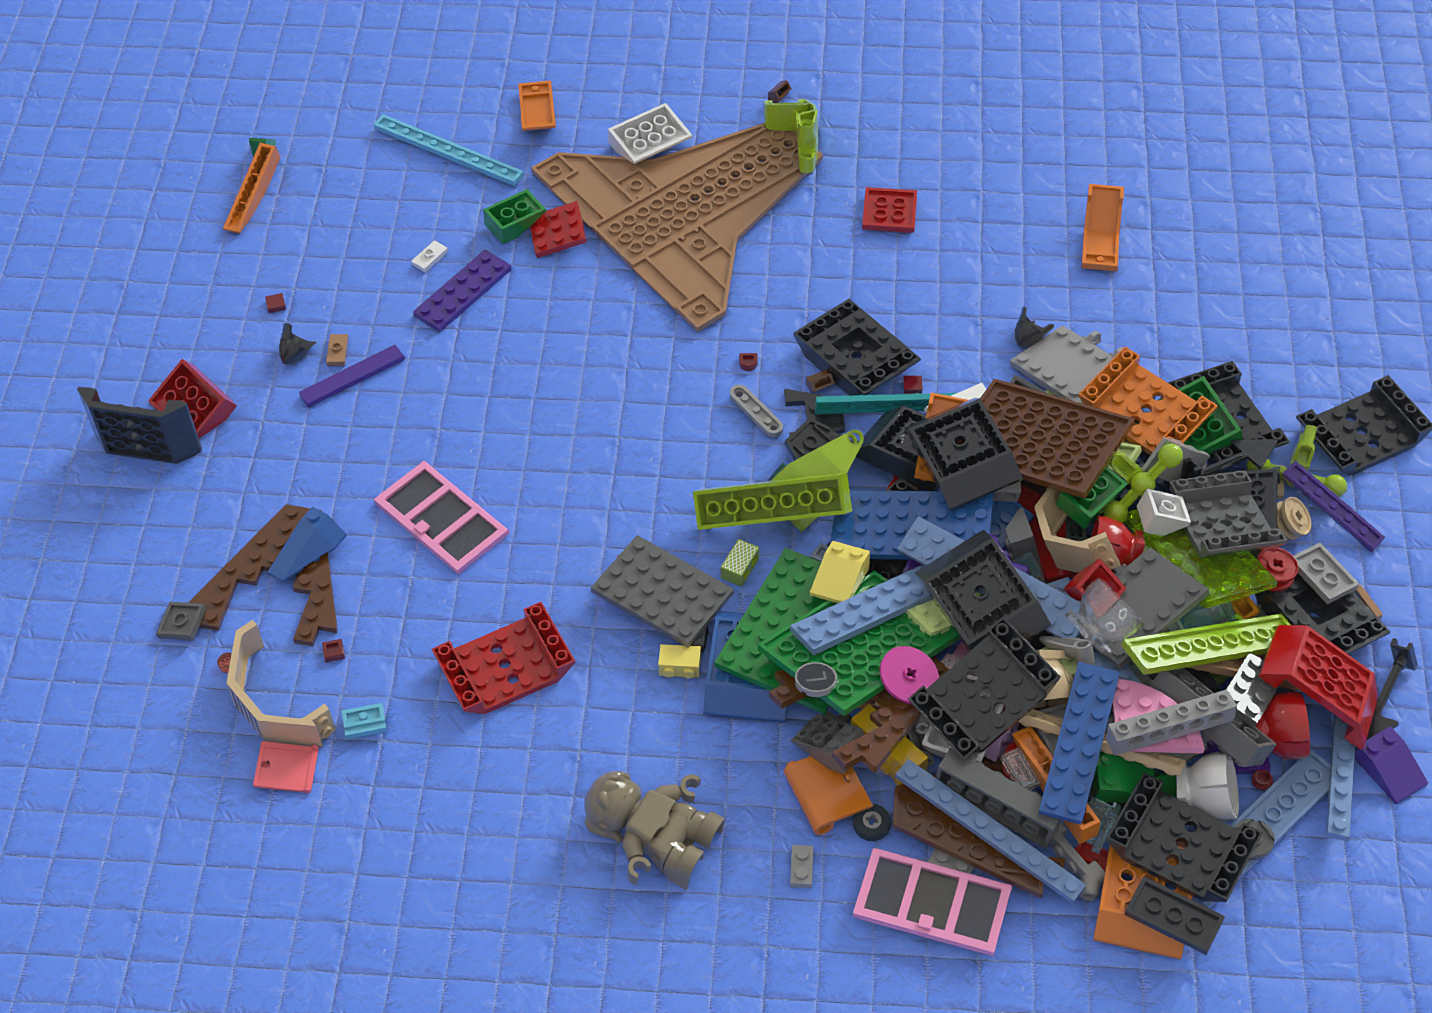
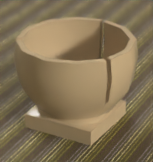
(1062, 689)

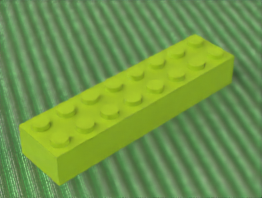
(772, 501)

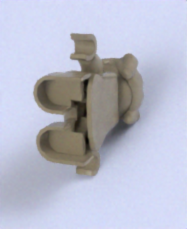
(652, 824)

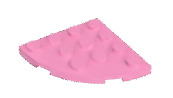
(1137, 699)

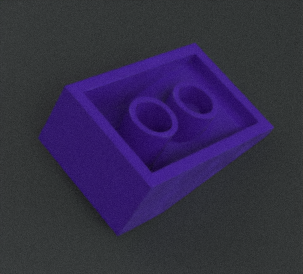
(1391, 765)

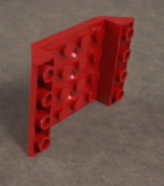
(530, 647)
(1316, 663)

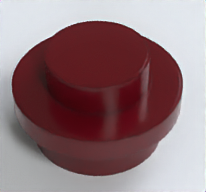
(1262, 779)

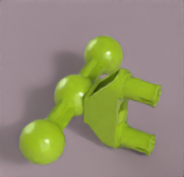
(1303, 455)
(1169, 457)

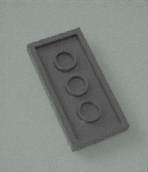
(1250, 690)

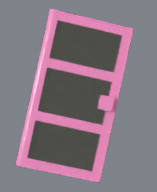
(441, 517)
(932, 901)

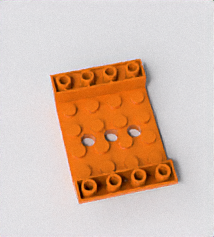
(1129, 387)
(1120, 930)

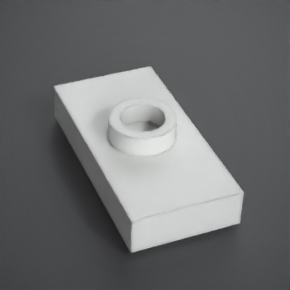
(429, 256)

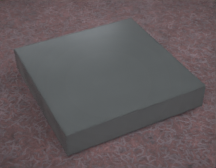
(181, 621)

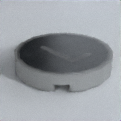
(815, 679)

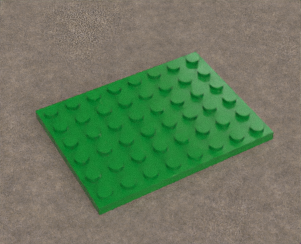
(777, 604)
(858, 658)

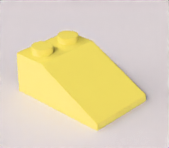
(840, 572)

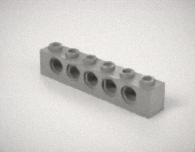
(1171, 722)

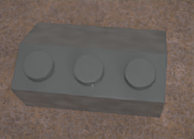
(1020, 537)

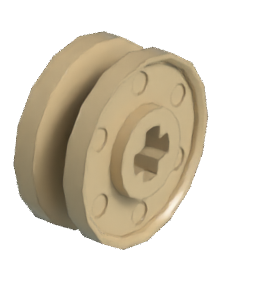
(1293, 518)

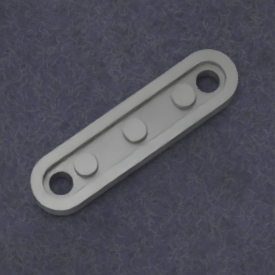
(756, 411)

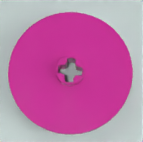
(905, 661)

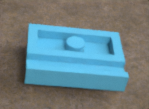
(364, 721)

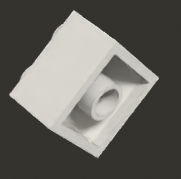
(1162, 512)

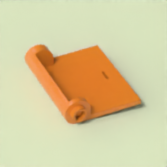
(825, 793)

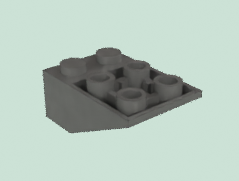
(823, 736)

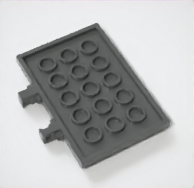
(1157, 594)

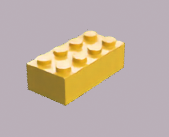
(904, 750)

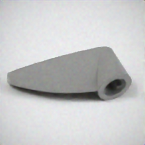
(1074, 648)

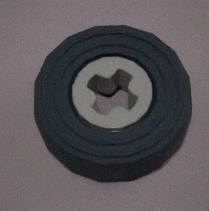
(877, 830)

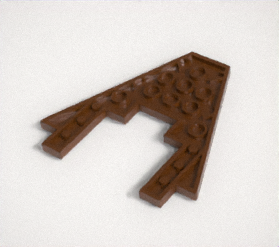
(259, 556)
(873, 748)
(930, 825)

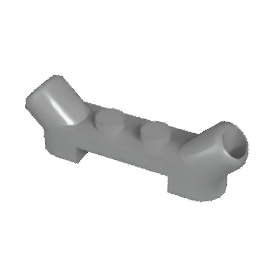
(1089, 874)

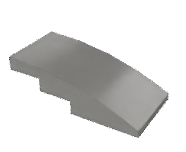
(1172, 474)

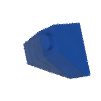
(310, 539)

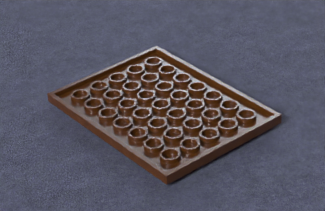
(1055, 438)

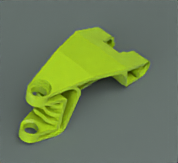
(797, 117)
(828, 459)

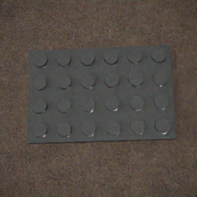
(662, 591)

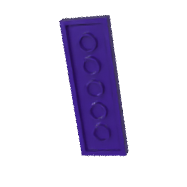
(462, 290)

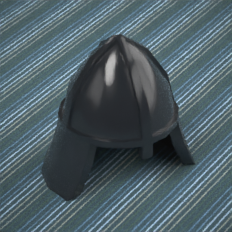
(1028, 332)
(291, 346)

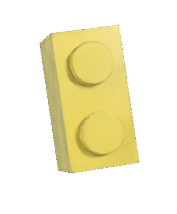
(679, 661)

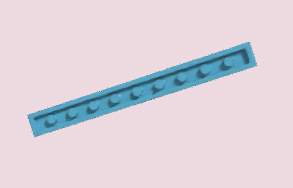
(448, 150)

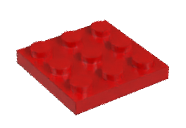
(889, 210)
(558, 230)

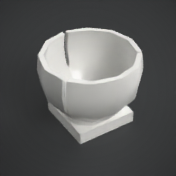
(1211, 786)

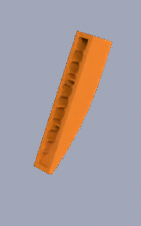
(253, 187)
(1040, 761)

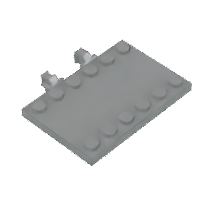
(1064, 362)

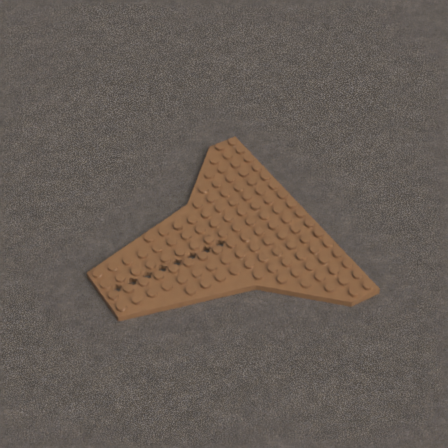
(657, 229)

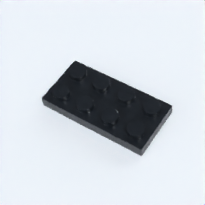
(1174, 915)

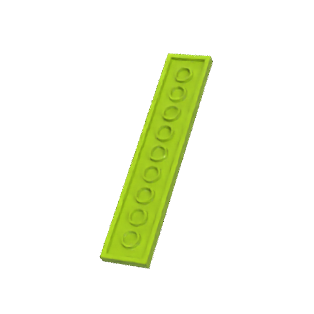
(1202, 644)

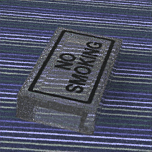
(1020, 769)

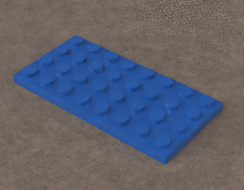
(884, 518)

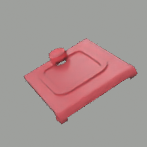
(289, 767)

